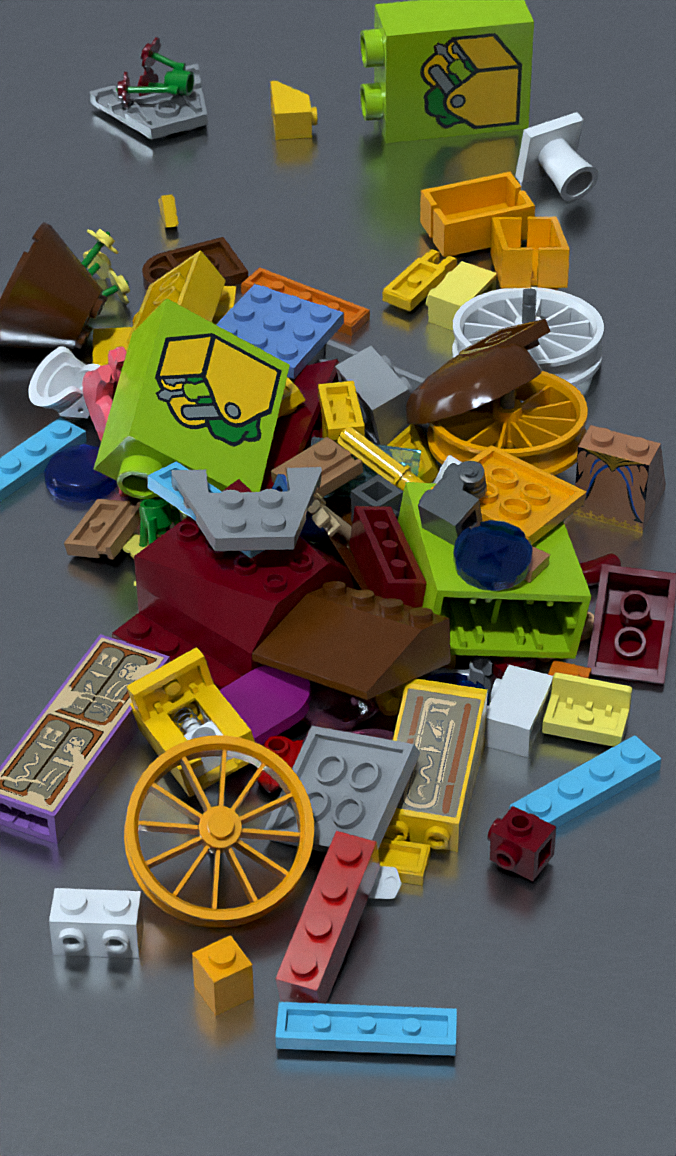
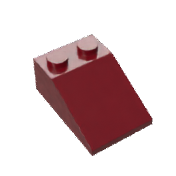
(632, 624)

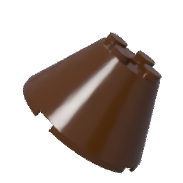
(49, 297)

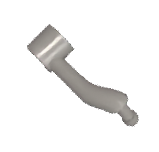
(477, 669)

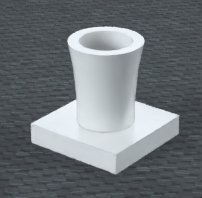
(553, 152)

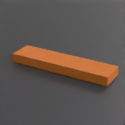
(354, 315)

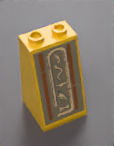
(449, 732)

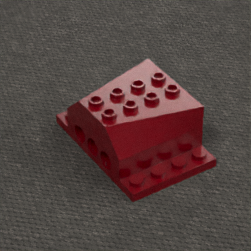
(220, 597)

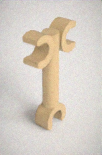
(328, 520)

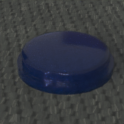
(73, 478)

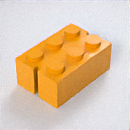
(462, 212)
(540, 263)

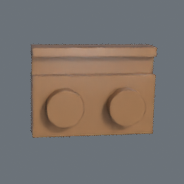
(335, 461)
(104, 529)

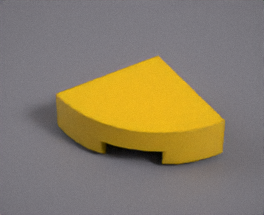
(168, 210)

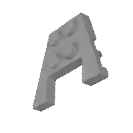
(156, 113)
(249, 519)

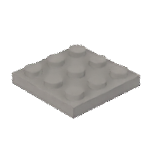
(350, 785)

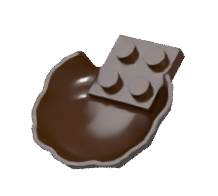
(478, 374)

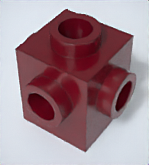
(521, 842)

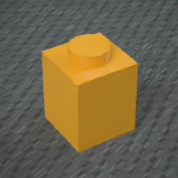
(223, 975)

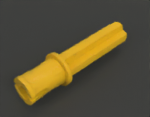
(376, 458)

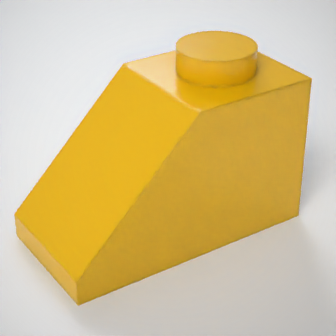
(291, 112)

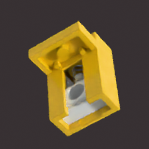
(184, 704)

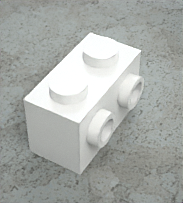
(96, 923)

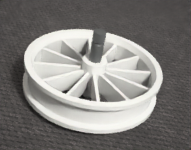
(570, 348)

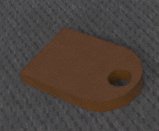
(217, 252)

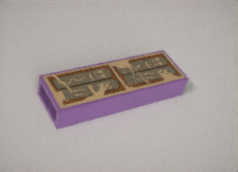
(74, 740)

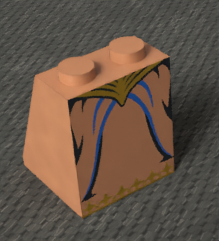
(620, 477)

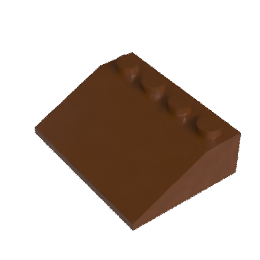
(356, 641)

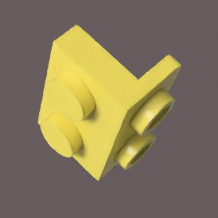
(587, 709)

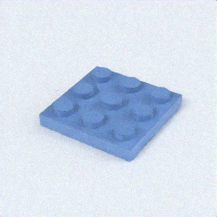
(282, 325)

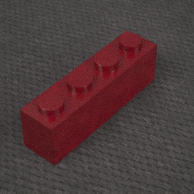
(385, 556)

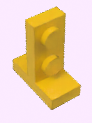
(339, 409)

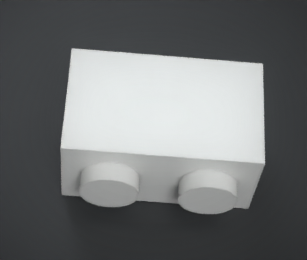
(517, 710)

